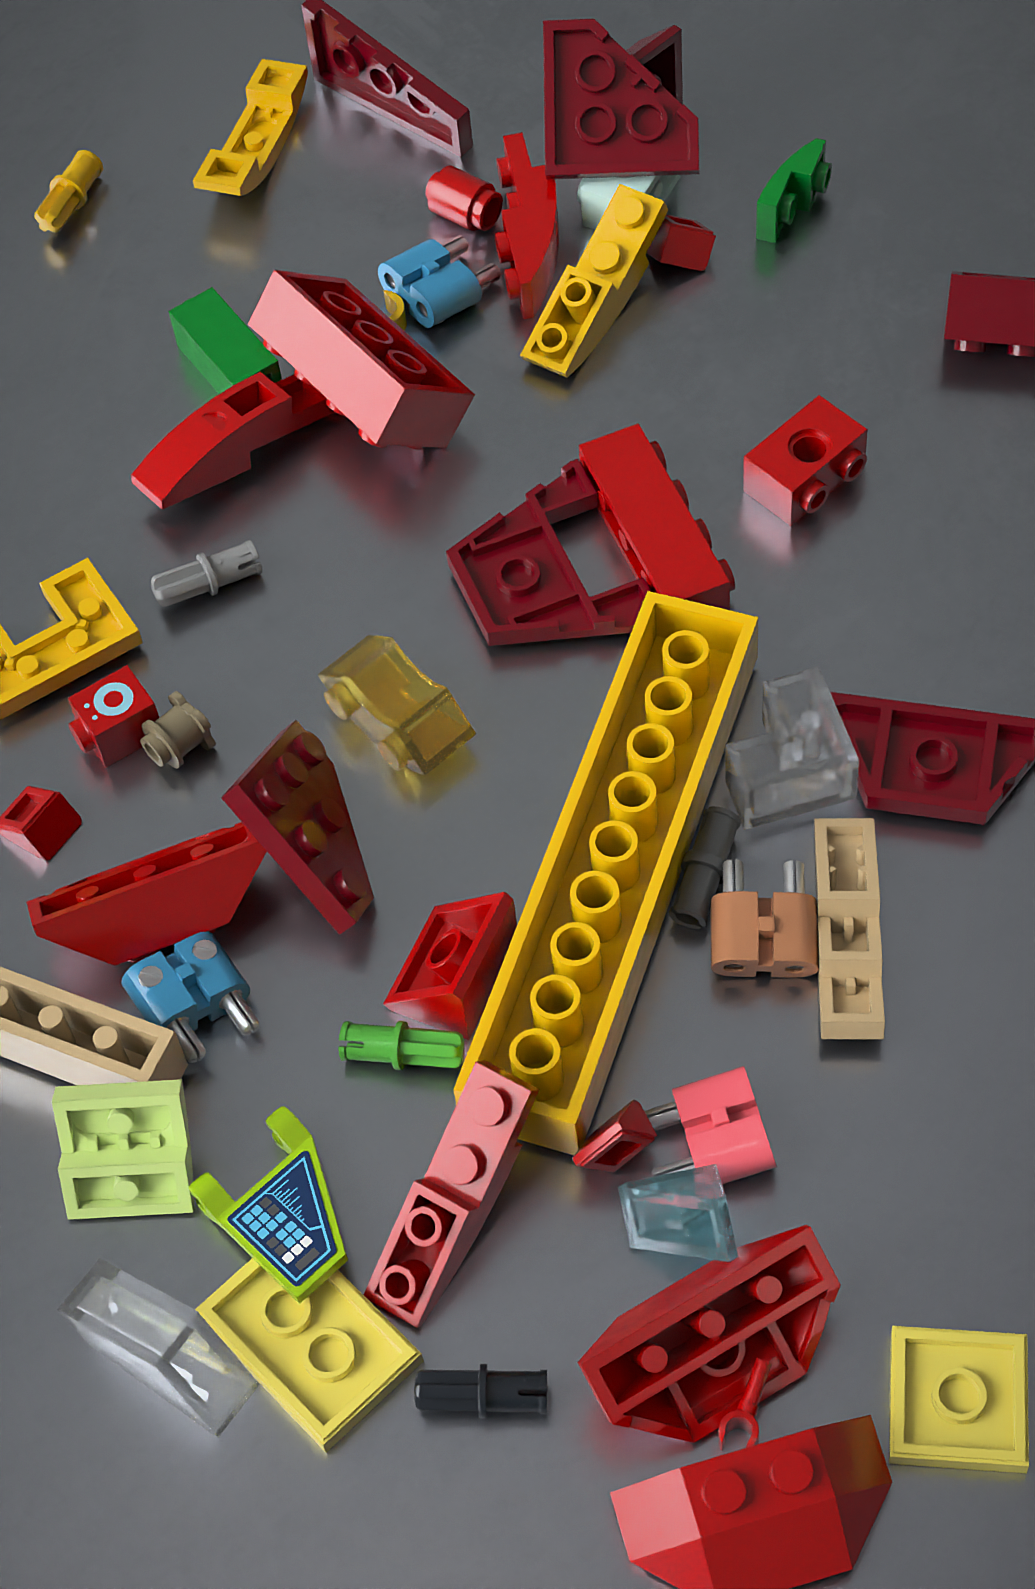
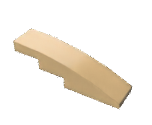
(848, 929)

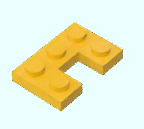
(89, 635)

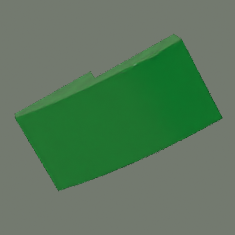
(792, 188)

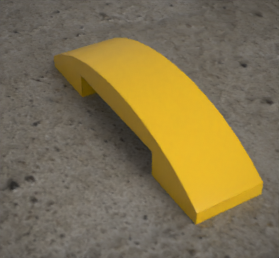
(260, 132)

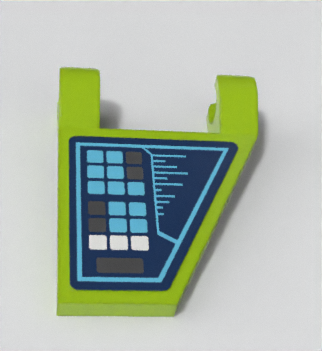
(284, 1217)

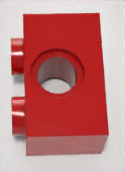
(805, 460)

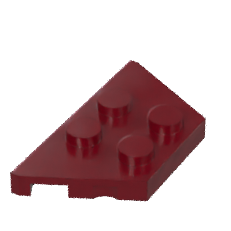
(935, 756)

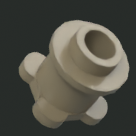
(176, 733)

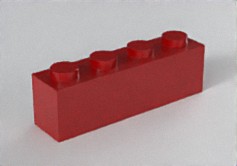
(653, 519)

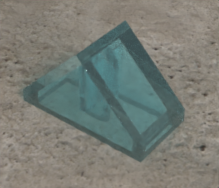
(680, 1214)

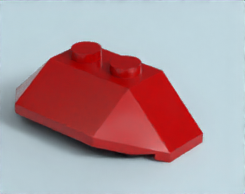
(152, 899)
(692, 1346)
(760, 1512)

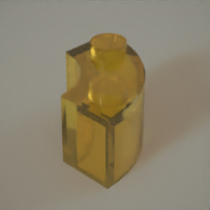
(395, 705)

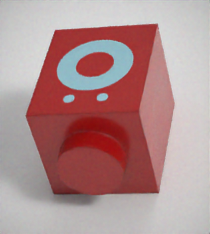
(111, 716)

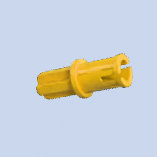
(68, 191)

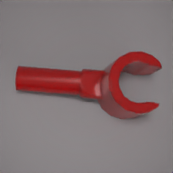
(747, 1408)

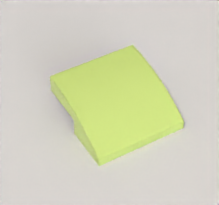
(124, 1149)

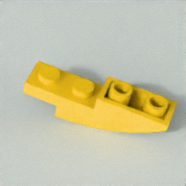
(600, 284)

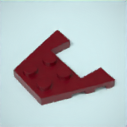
(523, 579)

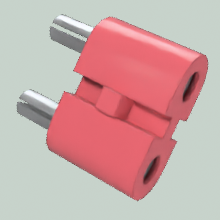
(719, 1126)

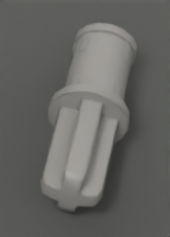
(206, 574)

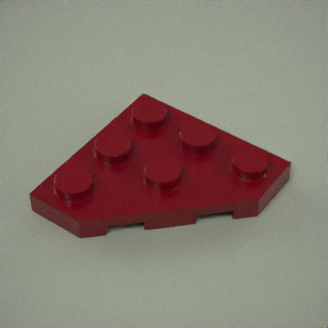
(609, 110)
(302, 820)

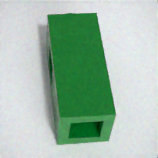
(220, 342)

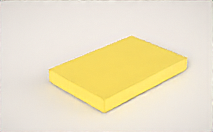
(316, 1358)

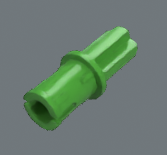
(401, 1045)

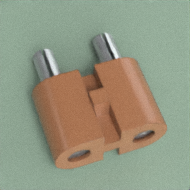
(764, 932)

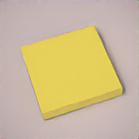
(959, 1399)

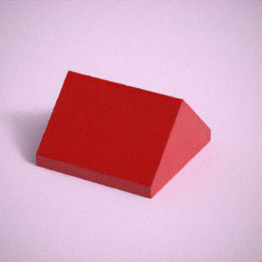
(455, 963)

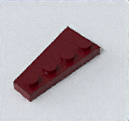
(381, 81)

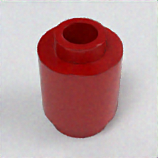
(463, 199)

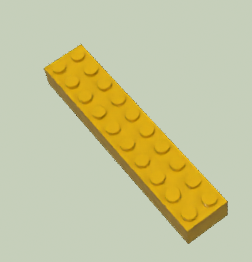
(614, 863)

